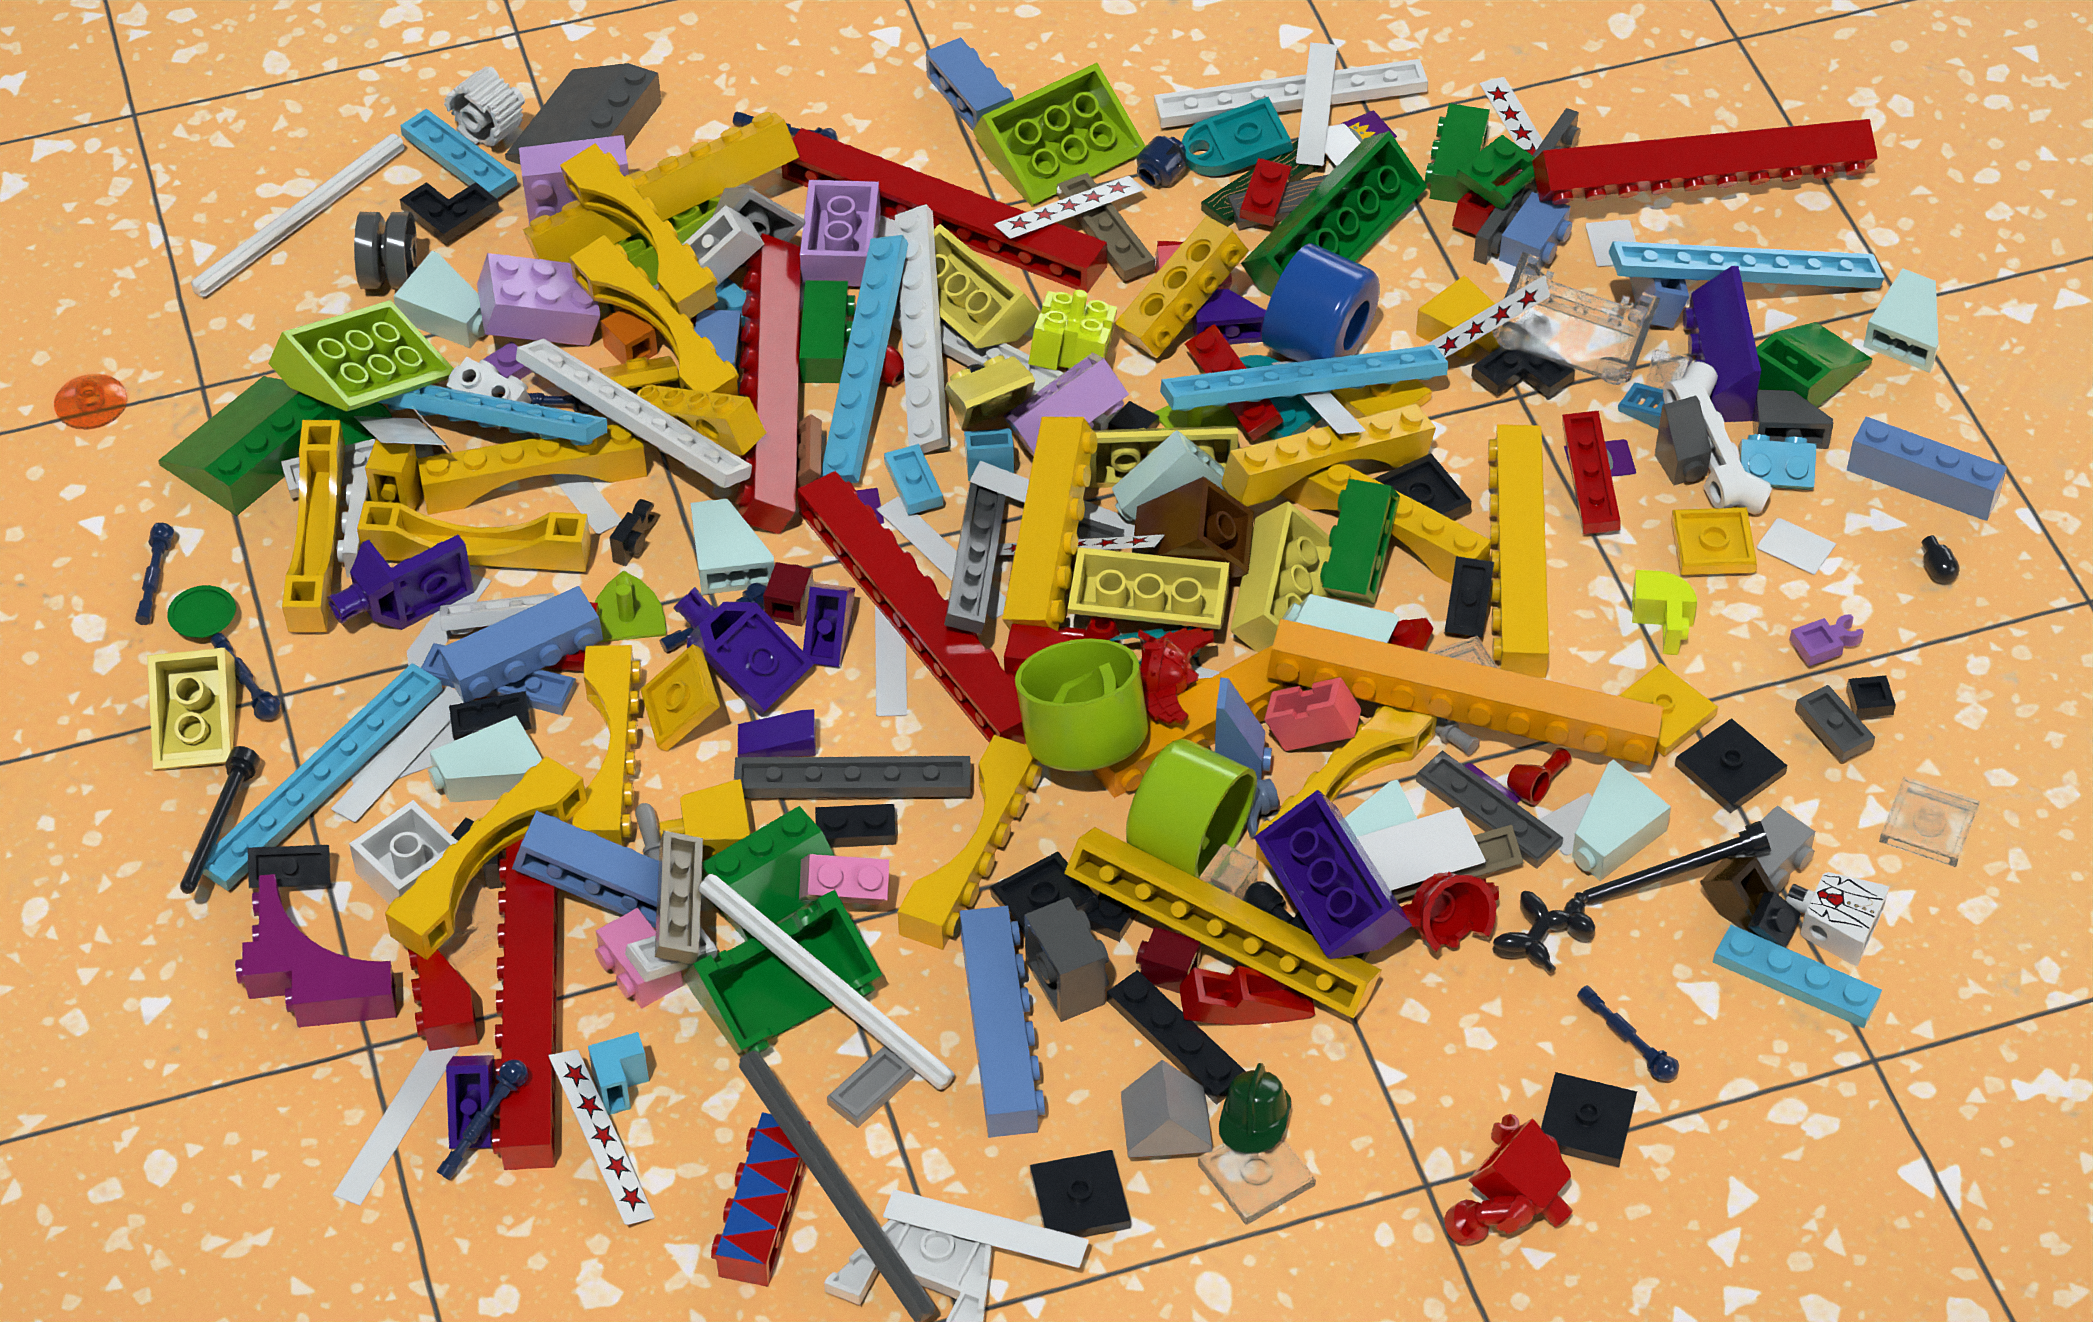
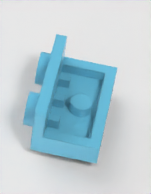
(1781, 463)

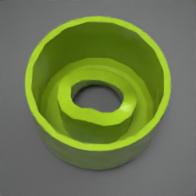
(1082, 704)
(1190, 806)

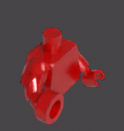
(1518, 1179)

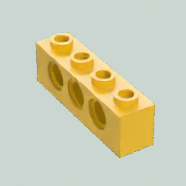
(1181, 286)
(719, 417)

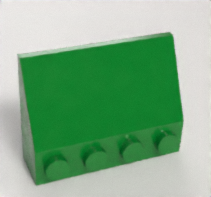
(242, 446)

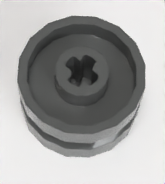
(384, 249)

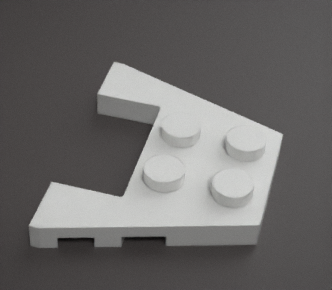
(936, 1260)

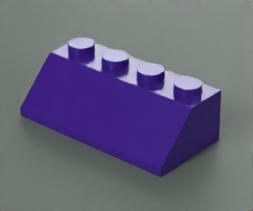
(1725, 340)
(1331, 879)

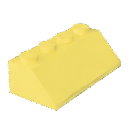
(977, 297)
(1125, 448)
(1282, 570)
(1149, 588)

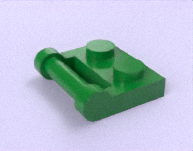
(1493, 166)

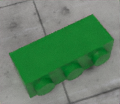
(1462, 137)
(825, 330)
(1359, 541)

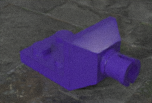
(408, 590)
(744, 648)

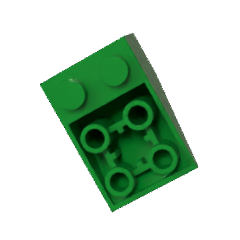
(1808, 362)

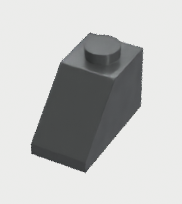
(1790, 415)
(1683, 441)

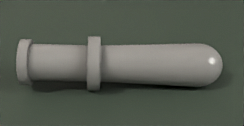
(1451, 733)
(649, 830)

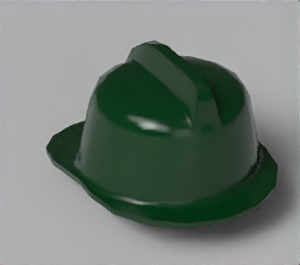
(1254, 1112)

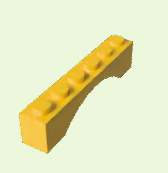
(601, 187)
(612, 279)
(1268, 468)
(461, 477)
(1423, 530)
(546, 543)
(312, 560)
(610, 689)
(1386, 739)
(935, 901)
(427, 910)

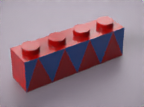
(761, 1205)

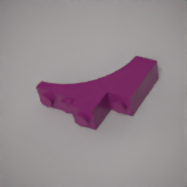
(314, 980)

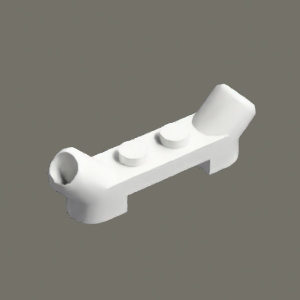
(1728, 481)

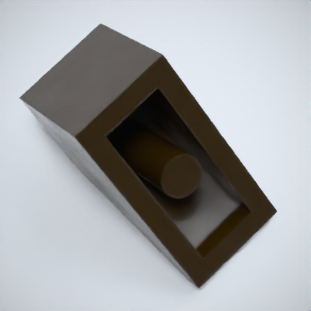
(1737, 888)

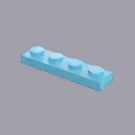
(457, 153)
(1797, 976)

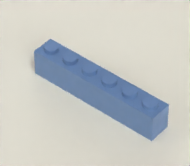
(999, 1022)

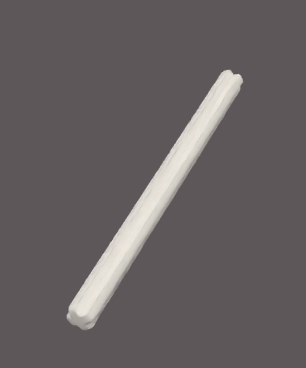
(297, 215)
(826, 982)

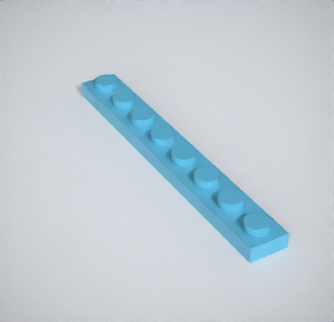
(1755, 264)
(865, 358)
(1303, 377)
(495, 411)
(322, 773)

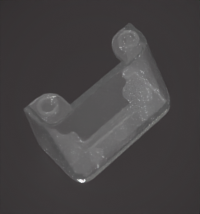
(1579, 327)

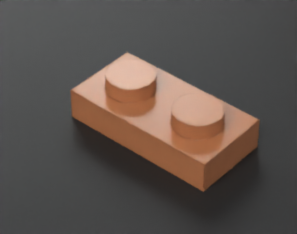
(808, 450)

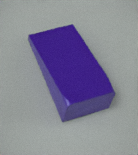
(779, 735)

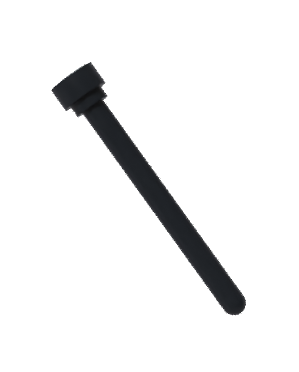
(240, 767)
(1750, 841)

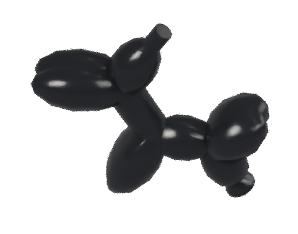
(1535, 911)

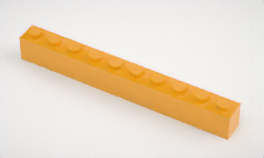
(1467, 692)

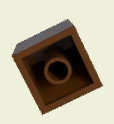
(1198, 524)

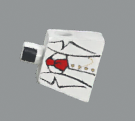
(1840, 914)

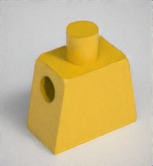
(1450, 309)
(712, 814)

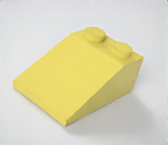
(989, 390)
(191, 707)

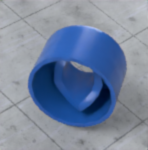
(1320, 306)

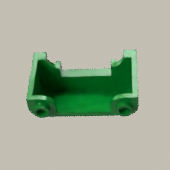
(759, 996)

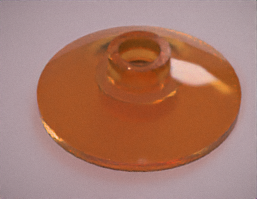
(90, 401)

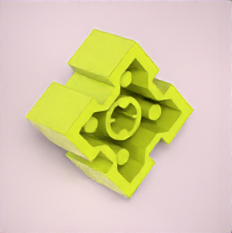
(1071, 330)

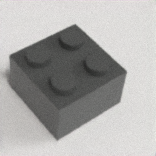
(1066, 958)

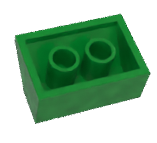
(768, 866)

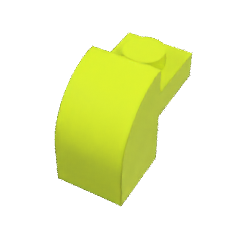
(1664, 601)

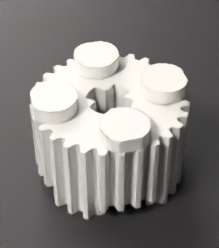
(485, 107)

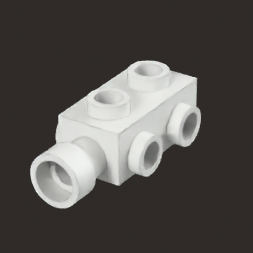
(485, 380)

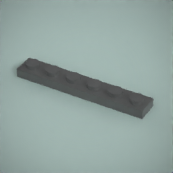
(1488, 239)
(975, 559)
(854, 776)

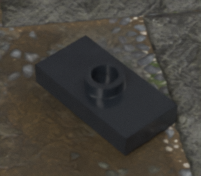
(480, 714)

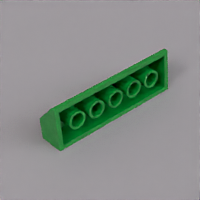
(1343, 210)

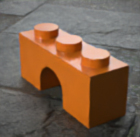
(630, 335)

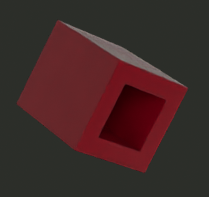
(788, 593)
(1168, 958)

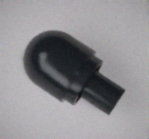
(1940, 561)
(1267, 899)

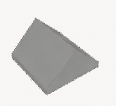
(762, 212)
(1165, 1114)

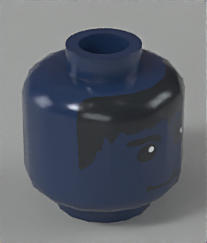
(1161, 161)

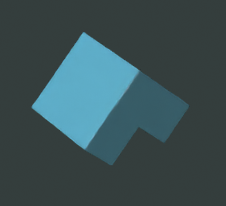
(990, 447)
(616, 1067)

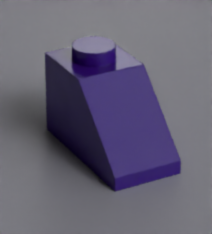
(1233, 315)
(828, 623)
(468, 1090)

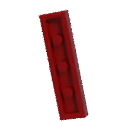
(1216, 355)
(1591, 472)

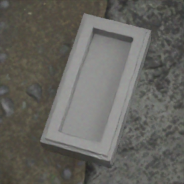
(870, 1086)

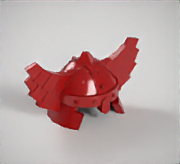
(1168, 671)
(1450, 906)

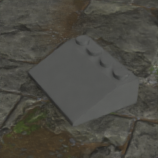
(594, 105)

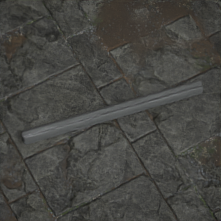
(837, 1187)

